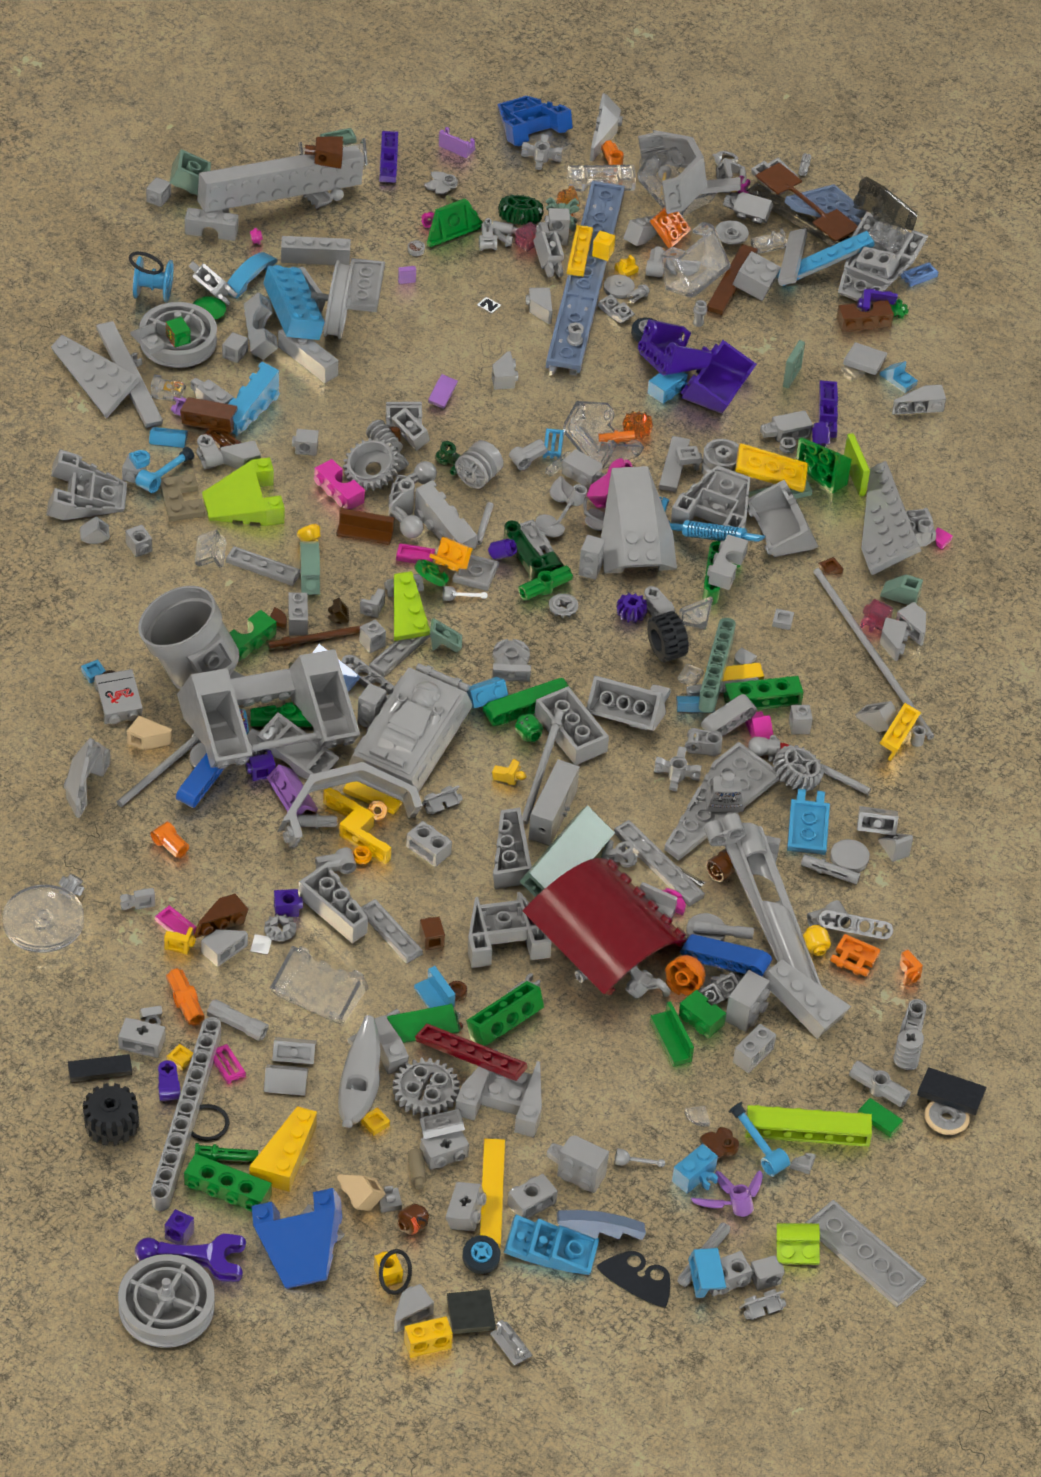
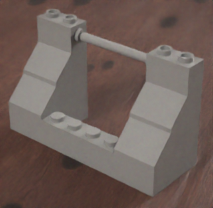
(313, 683)

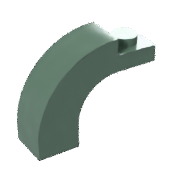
(310, 567)

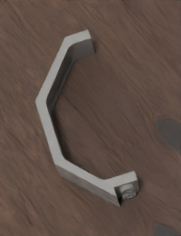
(685, 188)
(356, 772)

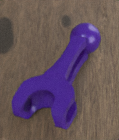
(207, 1255)

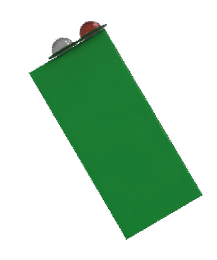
(410, 1023)

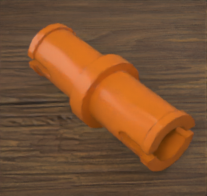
(623, 436)

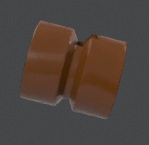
(720, 866)

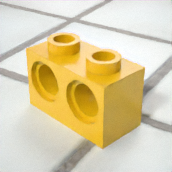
(428, 1337)

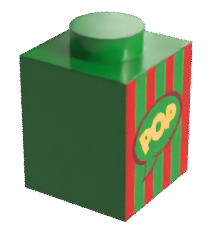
(178, 332)

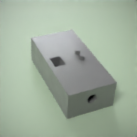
(554, 802)

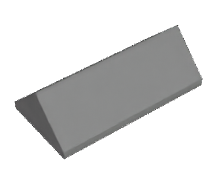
(626, 703)

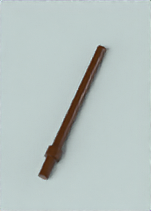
(287, 642)

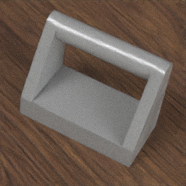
(727, 167)

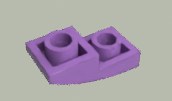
(442, 391)

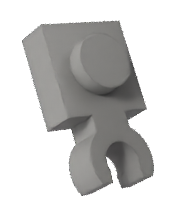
(141, 899)

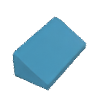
(168, 437)
(688, 704)

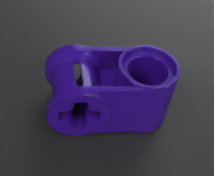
(168, 1081)

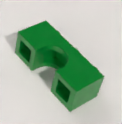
(259, 628)

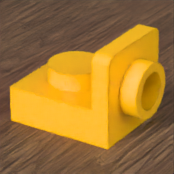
(179, 942)

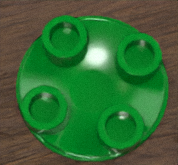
(213, 305)

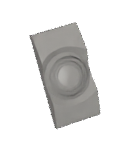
(303, 757)

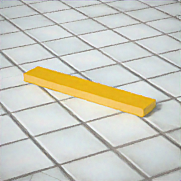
(493, 1187)

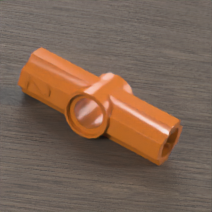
(185, 997)

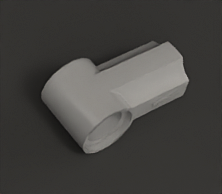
(654, 264)
(524, 456)
(341, 861)
(834, 906)

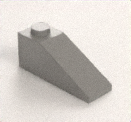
(391, 1046)

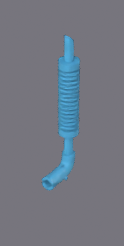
(710, 531)

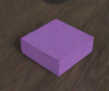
(406, 274)

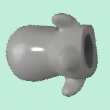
(764, 746)

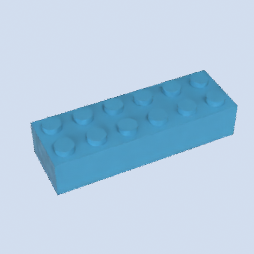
(293, 302)

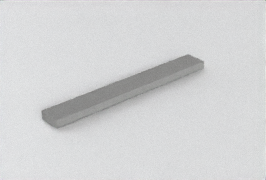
(119, 355)

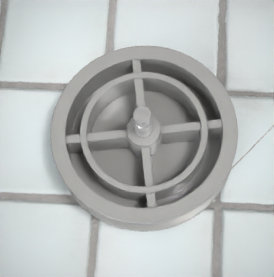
(202, 328)
(166, 1300)

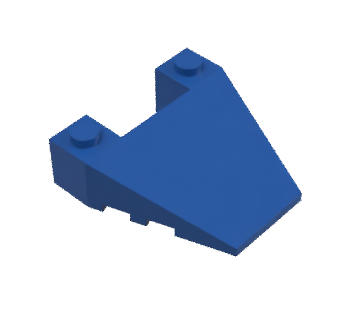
(530, 115)
(300, 1243)

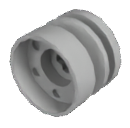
(479, 464)

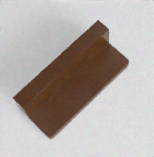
(208, 414)
(365, 526)

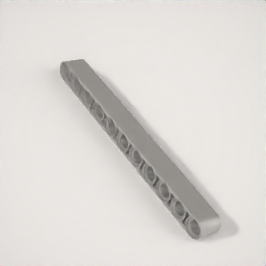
(185, 1114)

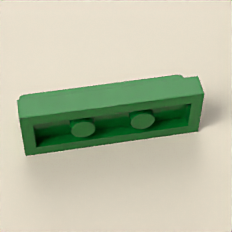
(673, 1036)

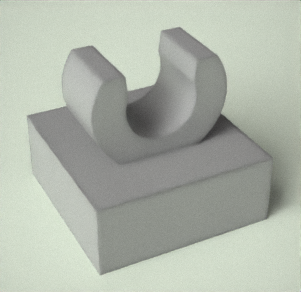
(151, 1013)
(391, 1200)

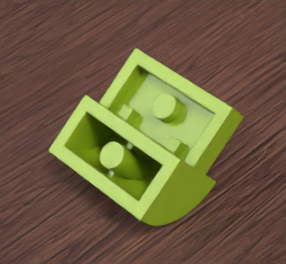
(798, 1243)

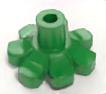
(899, 309)

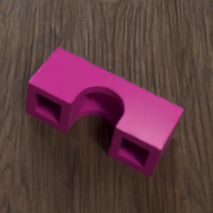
(329, 477)

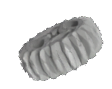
(798, 768)

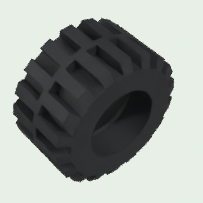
(668, 636)

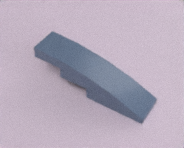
(594, 1222)

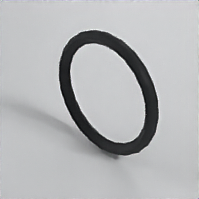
(149, 256)
(219, 1134)
(395, 1292)

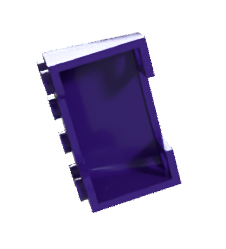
(667, 352)
(721, 380)

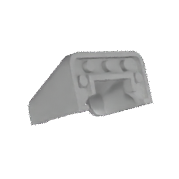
(781, 521)

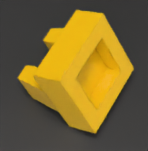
(626, 266)

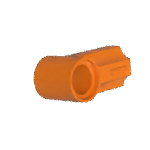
(612, 154)
(168, 837)

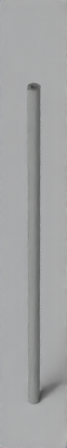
(869, 647)

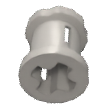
(575, 331)

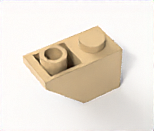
(148, 734)
(362, 1190)

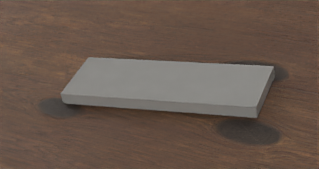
(867, 1254)

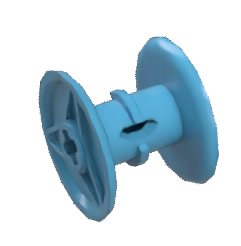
(160, 281)

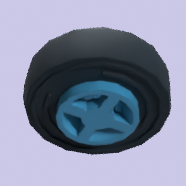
(479, 1247)

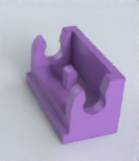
(455, 144)

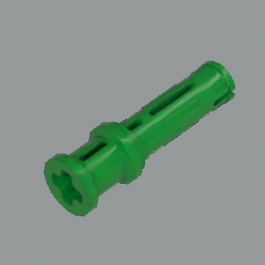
(226, 1154)

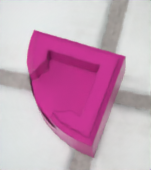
(942, 538)

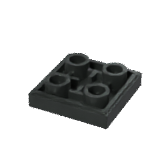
(471, 1311)

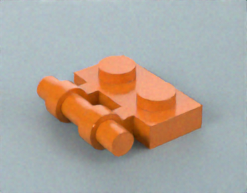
(856, 950)

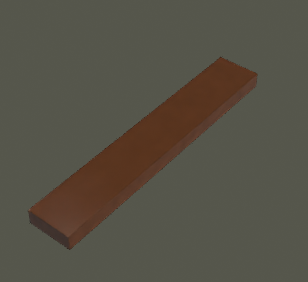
(725, 289)

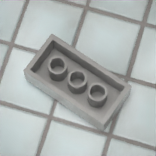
(580, 733)

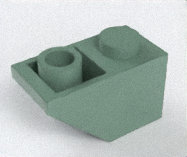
(903, 589)

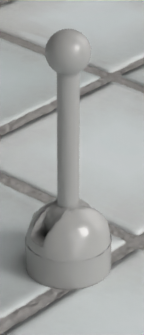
(622, 1158)

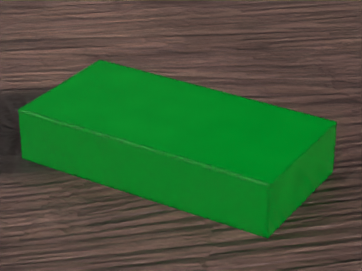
(881, 1117)

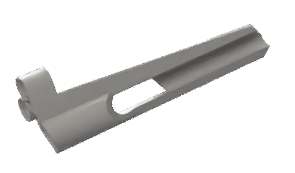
(751, 856)

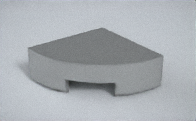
(803, 1163)

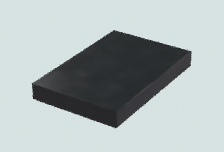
(951, 1091)

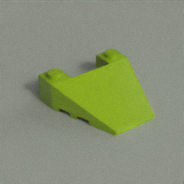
(240, 496)

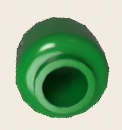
(529, 728)

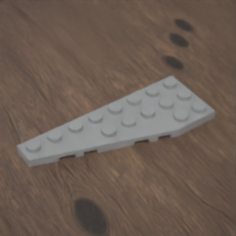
(887, 528)
(755, 779)

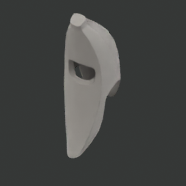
(360, 1074)

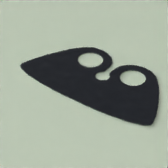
(626, 1276)

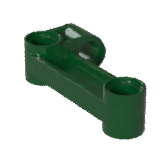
(527, 554)

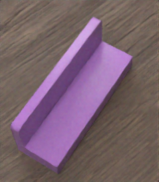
(287, 787)

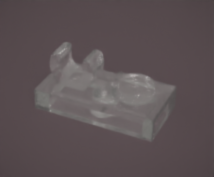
(770, 242)

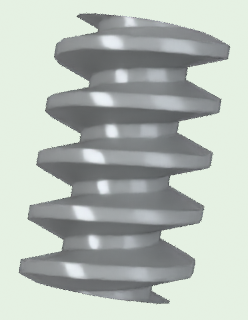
(380, 430)
(908, 1049)

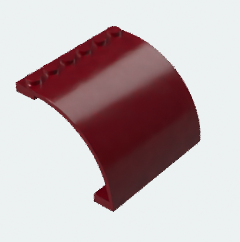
(602, 921)

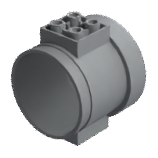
(187, 634)

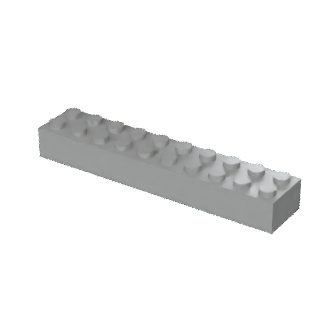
(276, 180)

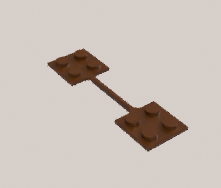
(833, 224)

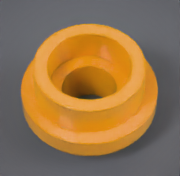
(382, 814)
(362, 855)

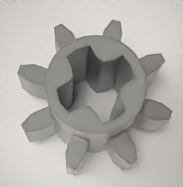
(72, 883)

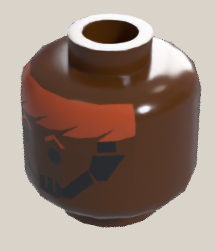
(412, 1219)

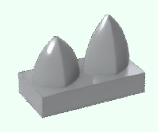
(511, 672)

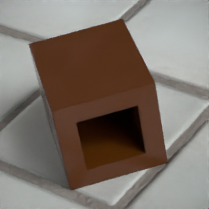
(432, 933)

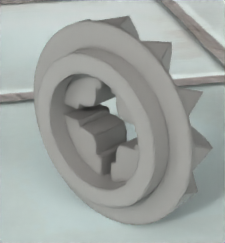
(565, 600)
(275, 933)

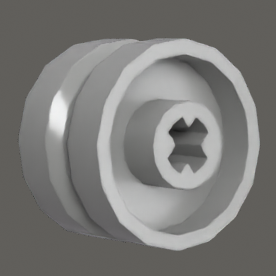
(720, 453)

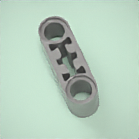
(730, 715)

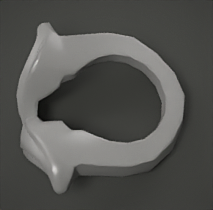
(718, 157)

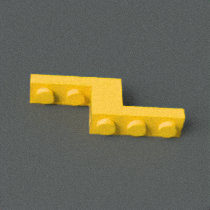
(357, 824)

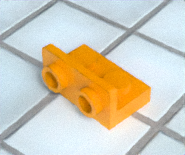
(452, 554)

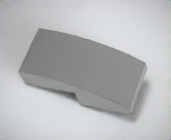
(614, 309)
(720, 989)

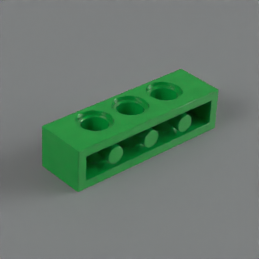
(767, 692)
(505, 1013)
(212, 1177)

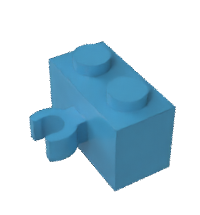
(695, 1169)

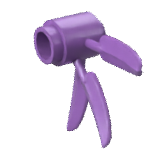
(740, 1195)

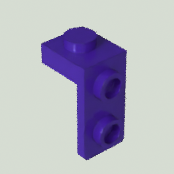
(873, 295)

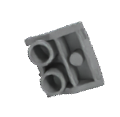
(922, 525)

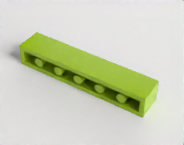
(811, 1125)

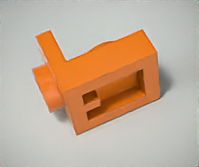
(911, 967)

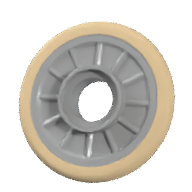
(951, 1126)

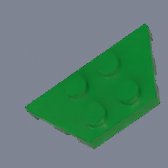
(453, 222)

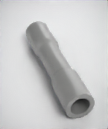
(711, 928)

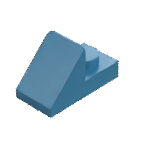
(898, 377)

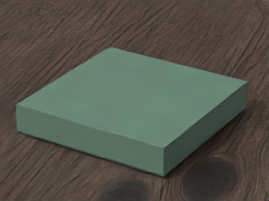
(794, 364)

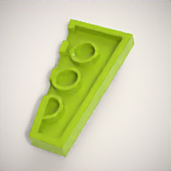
(408, 609)

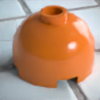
(685, 975)

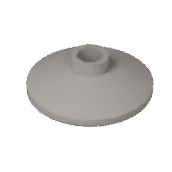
(732, 232)

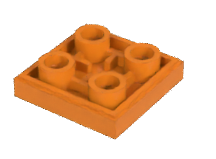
(670, 227)

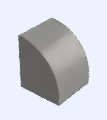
(94, 531)

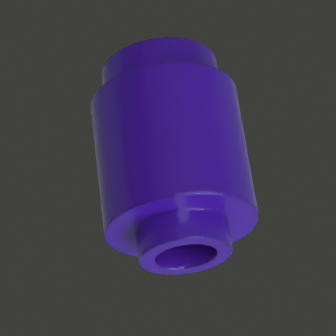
(821, 434)
(502, 549)

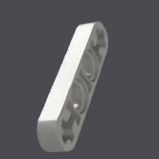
(372, 676)
(854, 924)

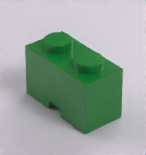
(702, 1015)

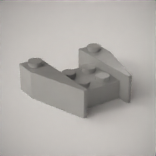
(503, 924)
(506, 1095)

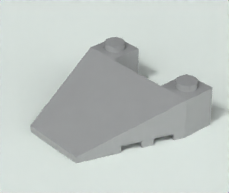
(88, 491)
(716, 498)

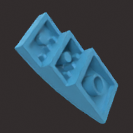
(551, 1245)

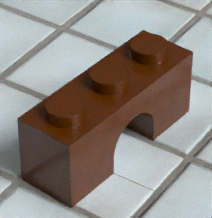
(853, 319)

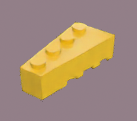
(286, 1150)

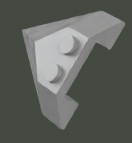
(89, 759)

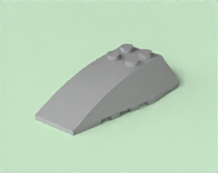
(855, 280)
(635, 523)

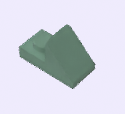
(444, 635)

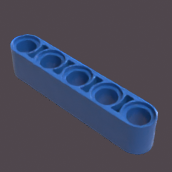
(198, 783)
(726, 955)

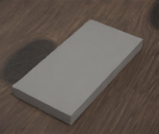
(366, 284)

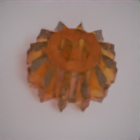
(639, 422)

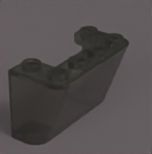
(884, 205)

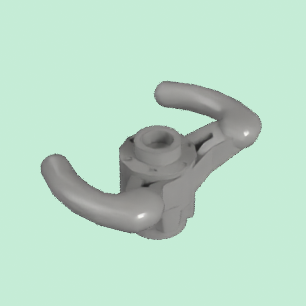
(643, 981)

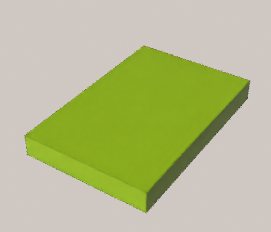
(859, 468)

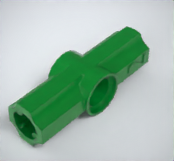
(545, 583)

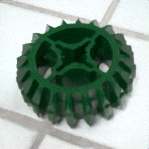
(520, 209)

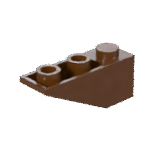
(224, 914)

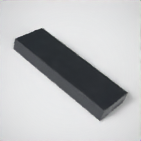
(99, 1068)

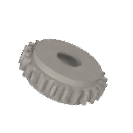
(367, 453)

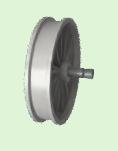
(338, 299)

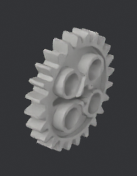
(442, 1087)

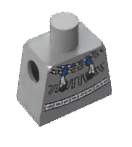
(724, 794)

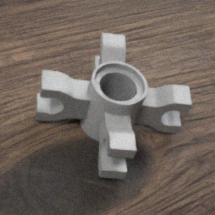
(541, 152)
(677, 768)

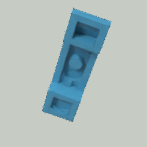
(249, 271)

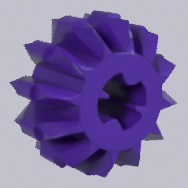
(632, 607)

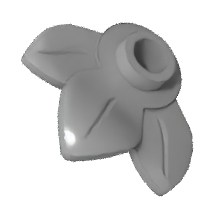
(441, 182)

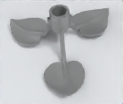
(561, 492)

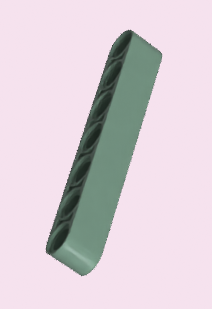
(717, 665)

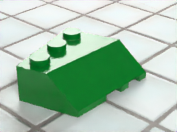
(824, 465)

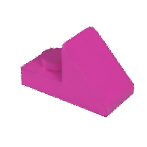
(760, 725)

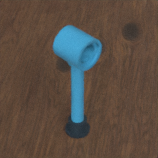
(151, 481)
(774, 1160)

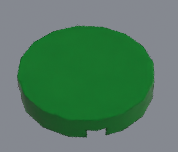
(431, 572)

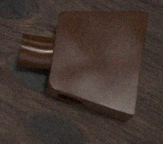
(327, 151)

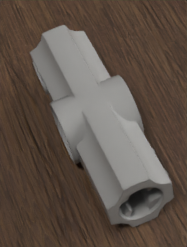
(879, 1083)

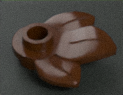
(721, 1142)

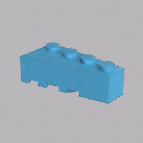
(255, 397)

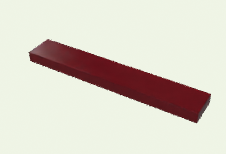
(471, 1052)

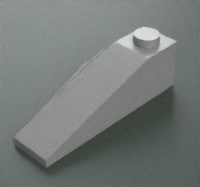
(606, 124)

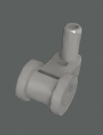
(487, 239)
(620, 853)

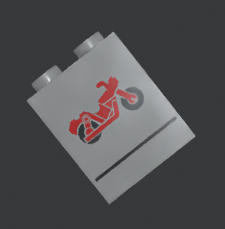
(118, 696)

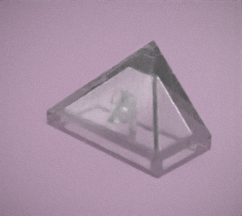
(697, 613)

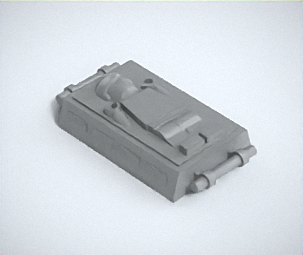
(415, 725)

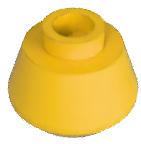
(309, 533)

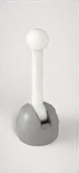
(450, 593)

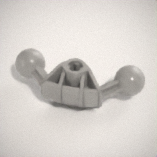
(402, 498)

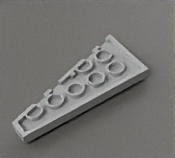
(99, 378)

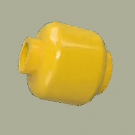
(817, 940)

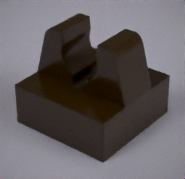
(338, 612)

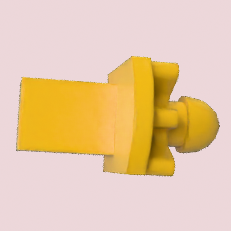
(509, 775)

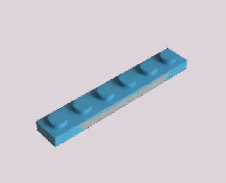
(834, 254)

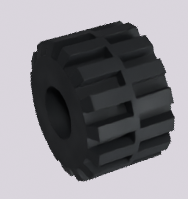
(115, 1110)

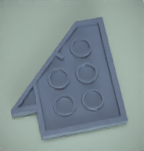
(827, 199)

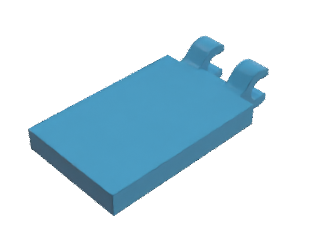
(808, 824)

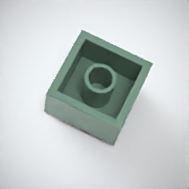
(186, 171)

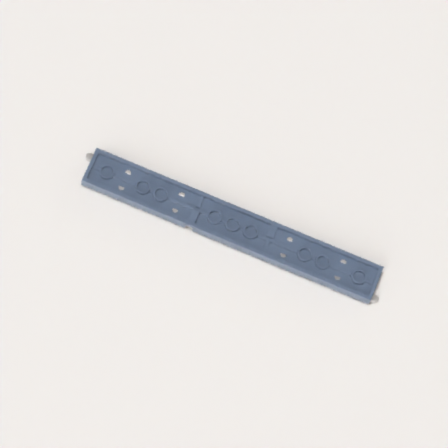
(580, 292)

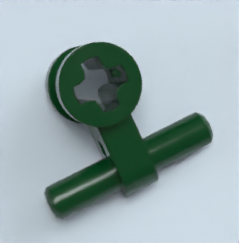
(449, 456)

